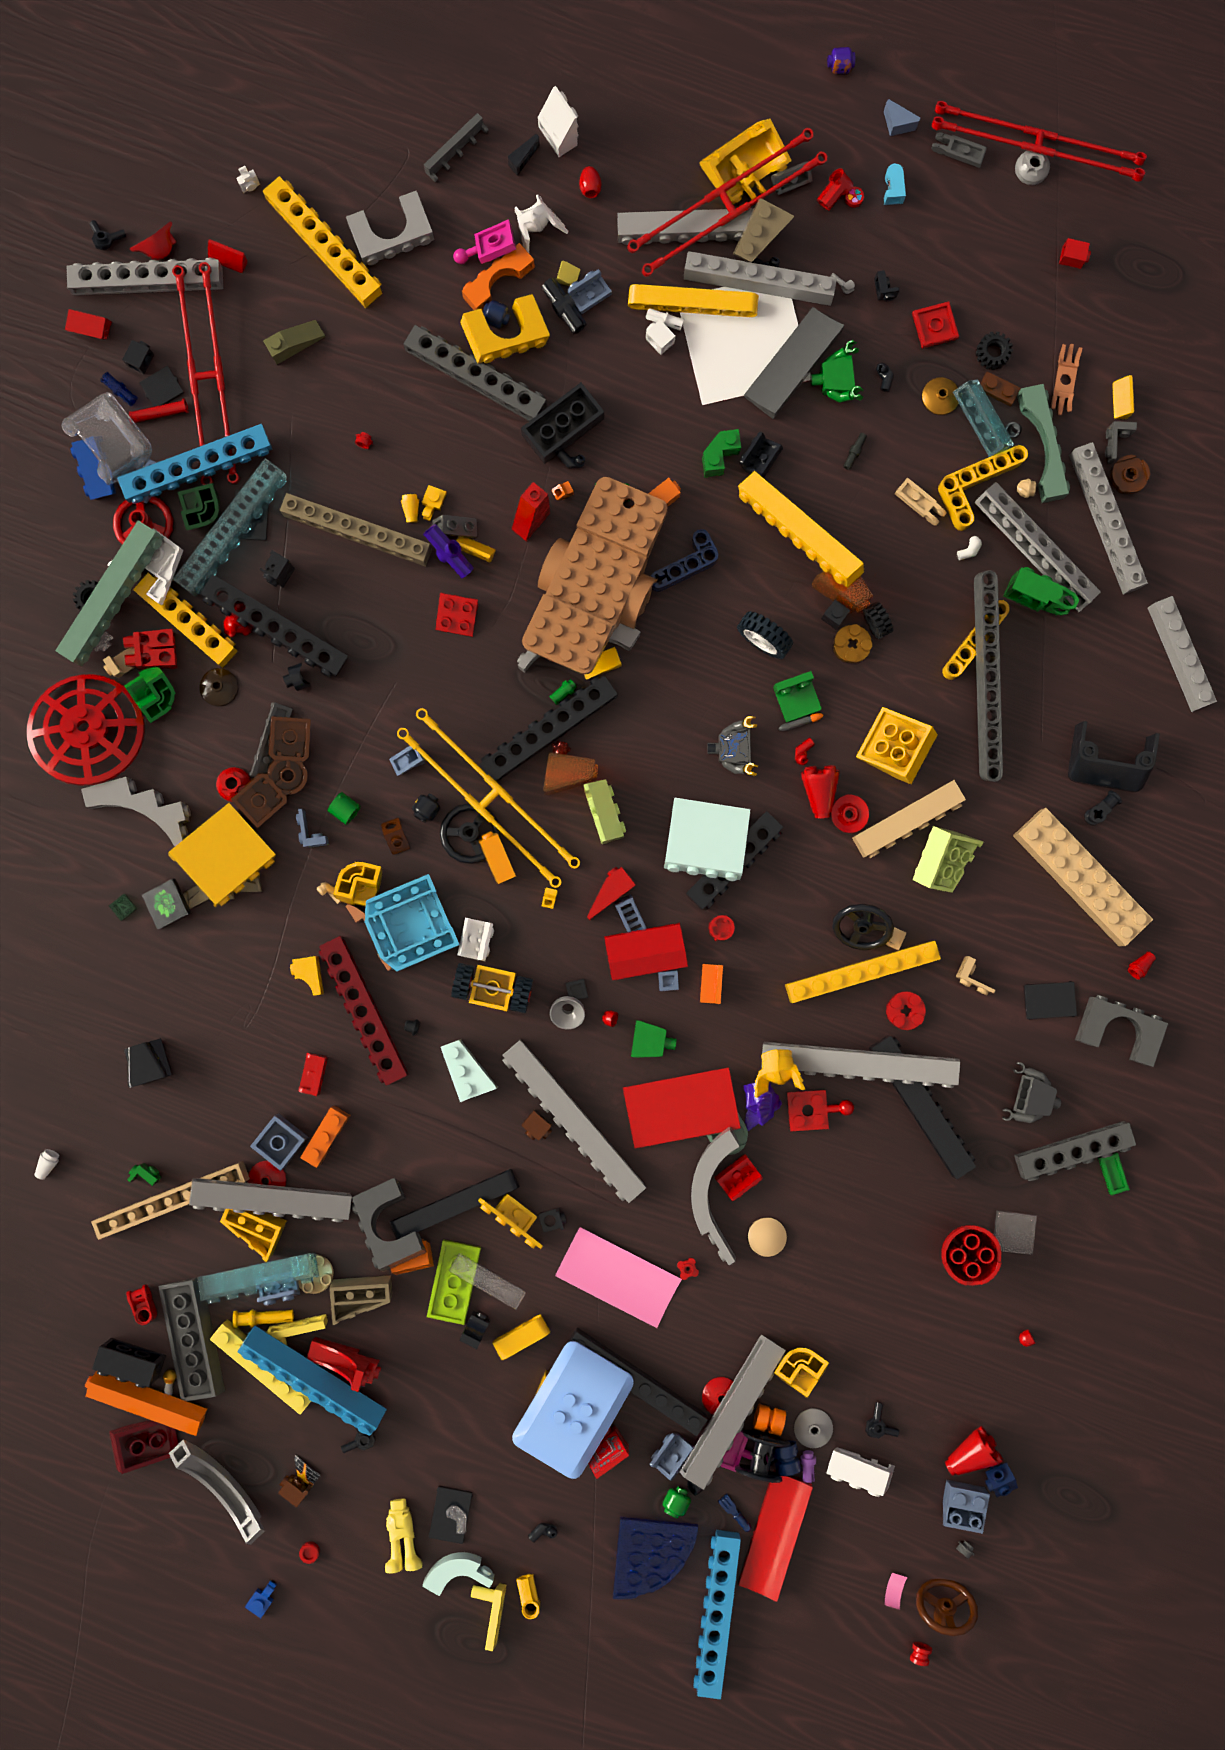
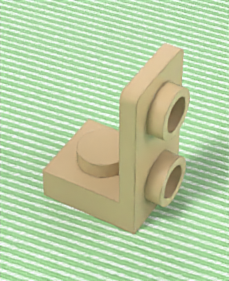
(968, 967)

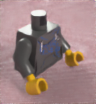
(734, 747)

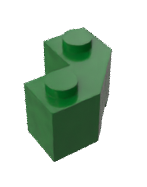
(724, 444)

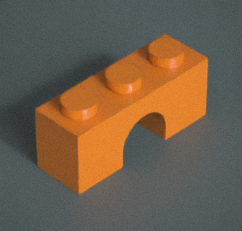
(324, 1136)

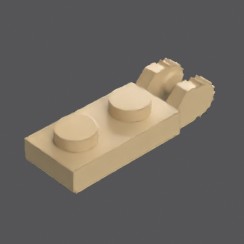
(919, 501)

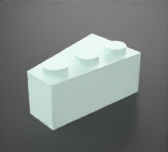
(466, 1072)

